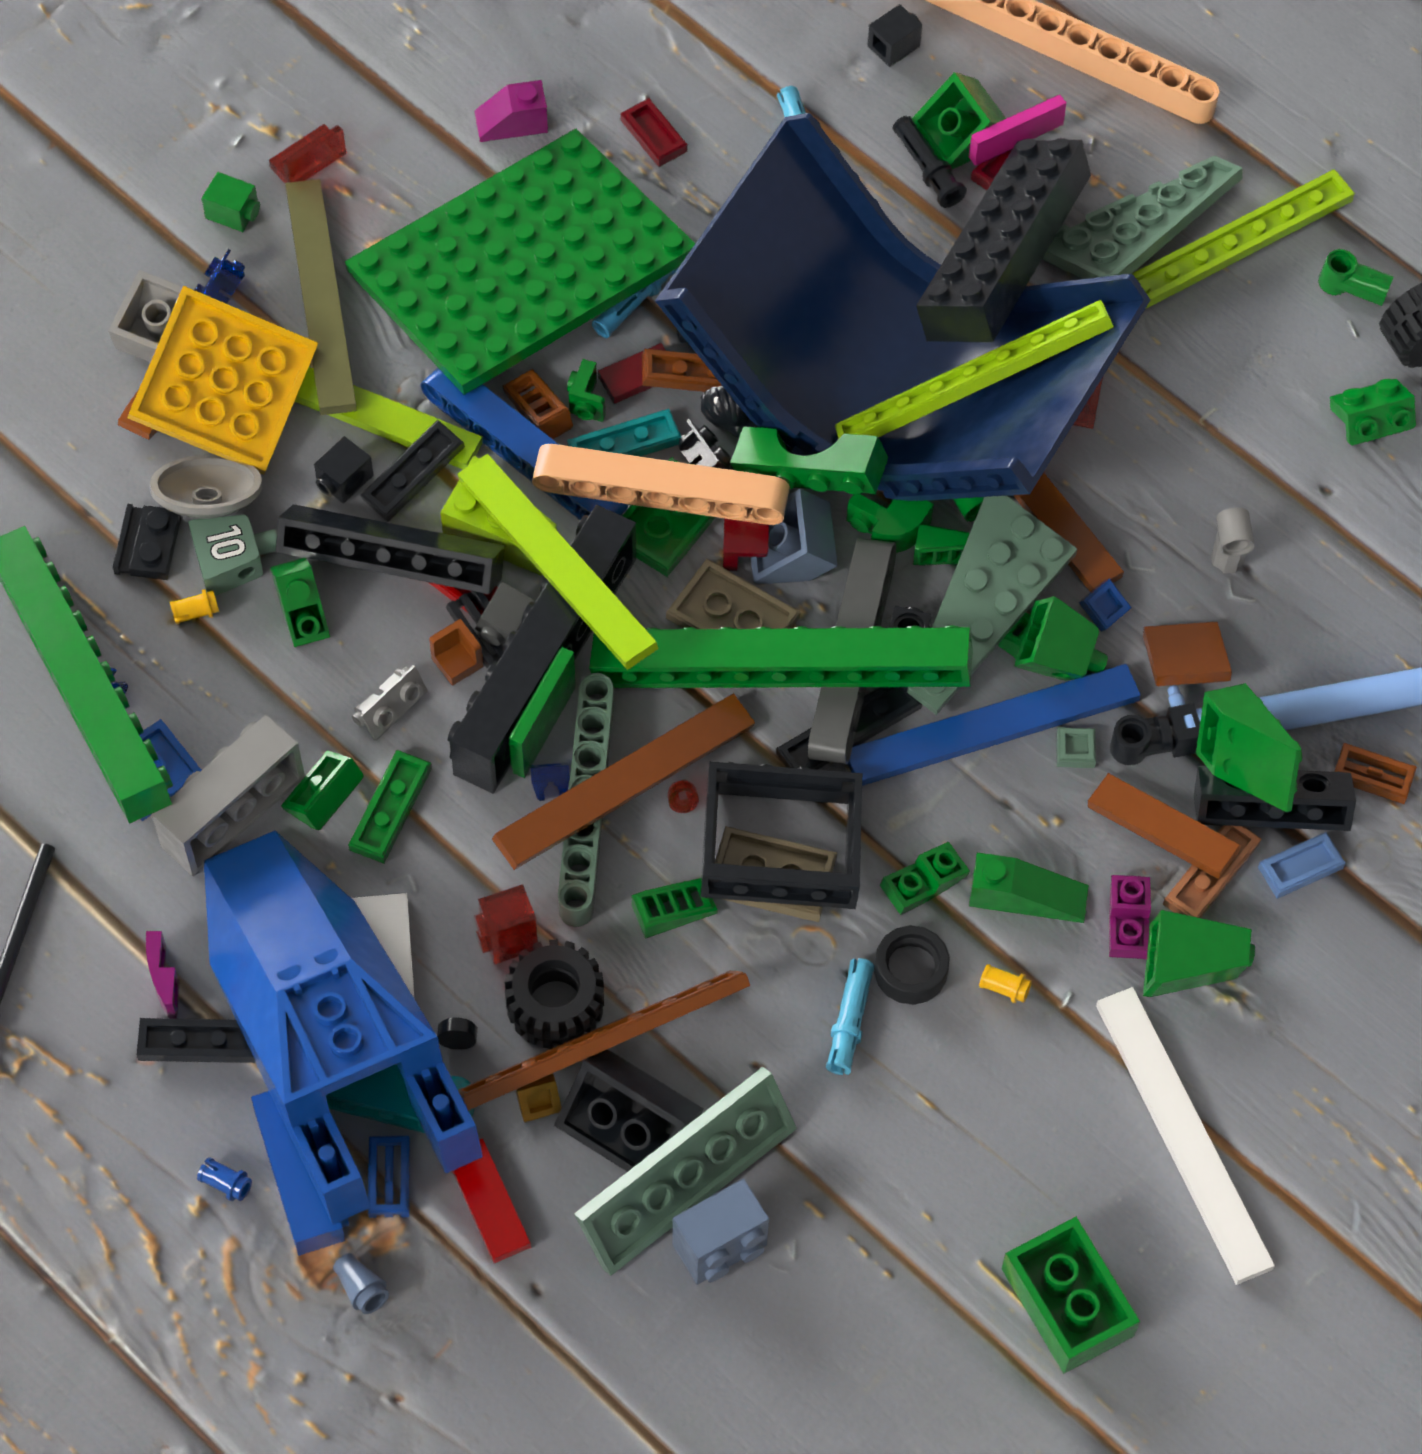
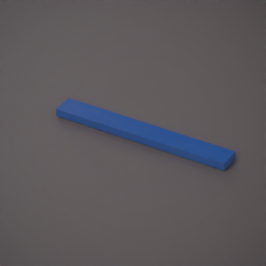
(994, 724)

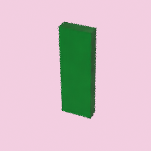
(390, 806)

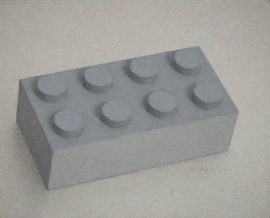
(229, 794)

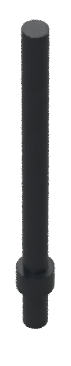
(24, 914)

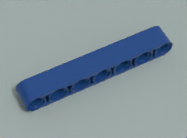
(503, 432)

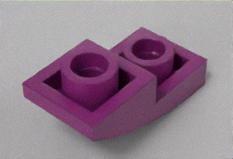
(1129, 916)

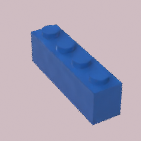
(301, 1202)

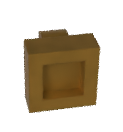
(539, 1099)

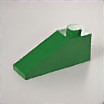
(1026, 889)

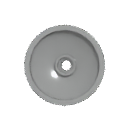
(205, 486)

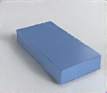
(1301, 865)

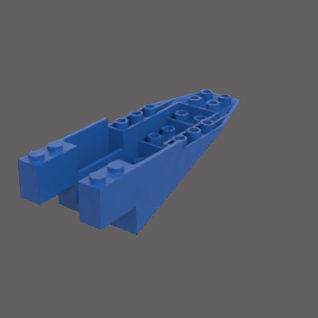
(322, 1010)

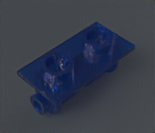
(223, 276)

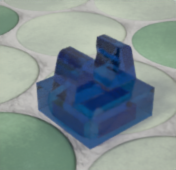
(552, 772)

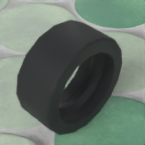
(915, 937)

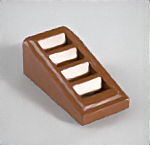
(552, 421)

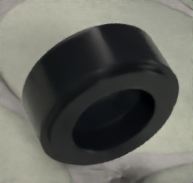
(457, 1033)

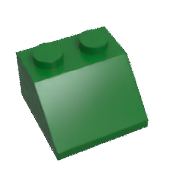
(954, 115)

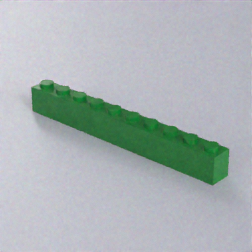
(796, 658)
(81, 678)

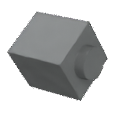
(502, 614)

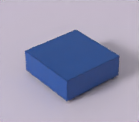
(1105, 605)

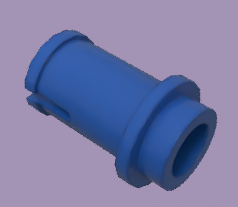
(232, 1183)

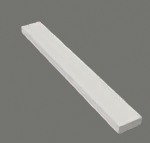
(1185, 1136)

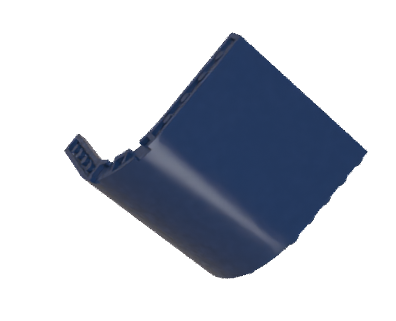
(813, 316)

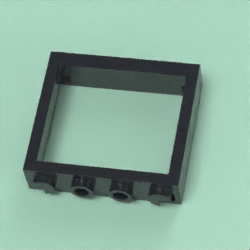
(780, 884)

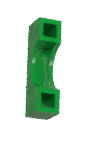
(848, 466)

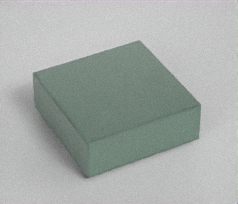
(1076, 747)

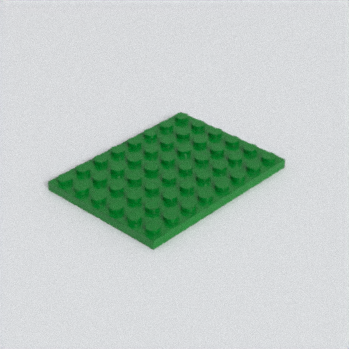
(520, 260)

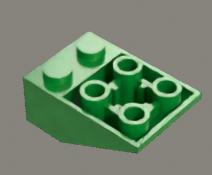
(1248, 746)

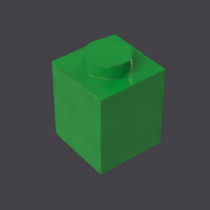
(230, 202)

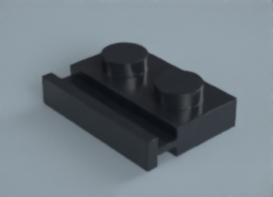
(146, 542)

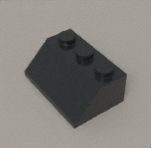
(622, 1110)

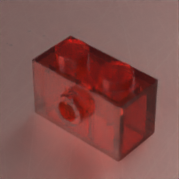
(506, 924)

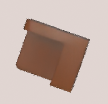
(456, 652)

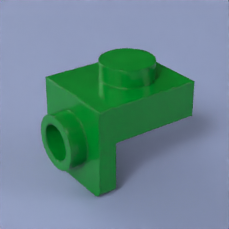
(580, 389)

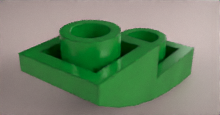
(925, 879)

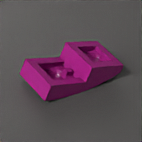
(163, 978)

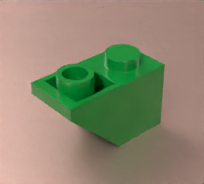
(300, 601)

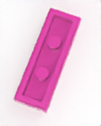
(1021, 126)

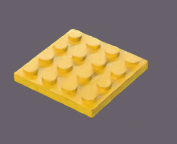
(222, 380)

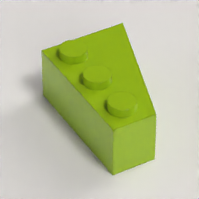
(468, 519)

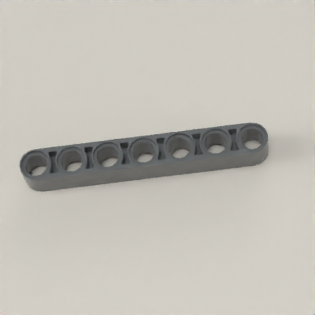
(861, 607)

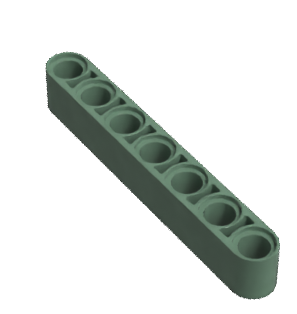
(586, 748)

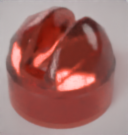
(685, 805)

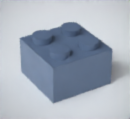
(721, 1232)

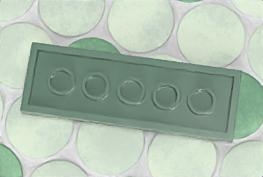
(685, 1170)

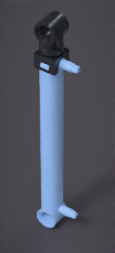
(1294, 709)

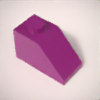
(513, 112)

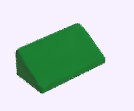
(323, 789)

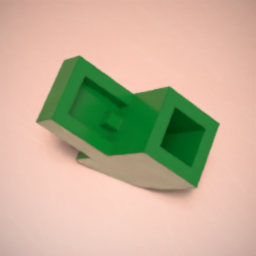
(894, 524)

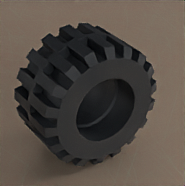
(1403, 327)
(549, 965)

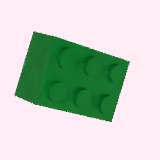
(1070, 1294)

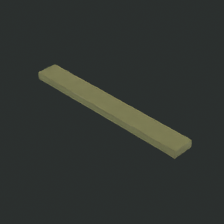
(320, 297)

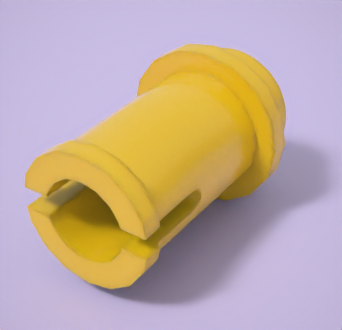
(194, 607)
(1005, 983)

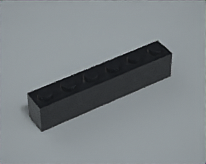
(390, 548)

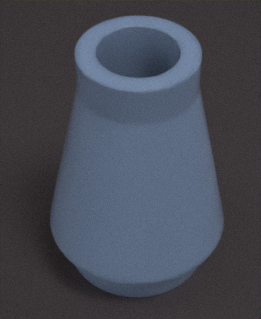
(362, 1286)

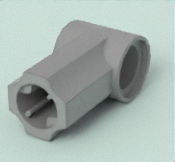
(1232, 539)

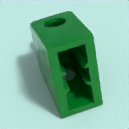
(1059, 642)

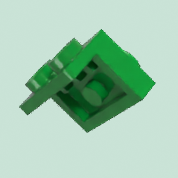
(1375, 410)

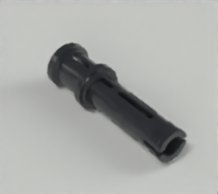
(936, 172)

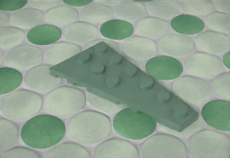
(1135, 228)
(996, 581)

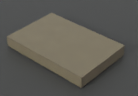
(723, 599)
(758, 850)

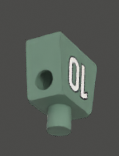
(229, 551)

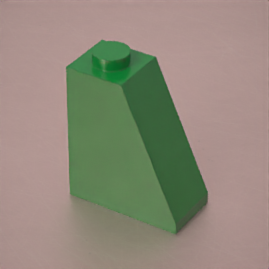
(1193, 953)

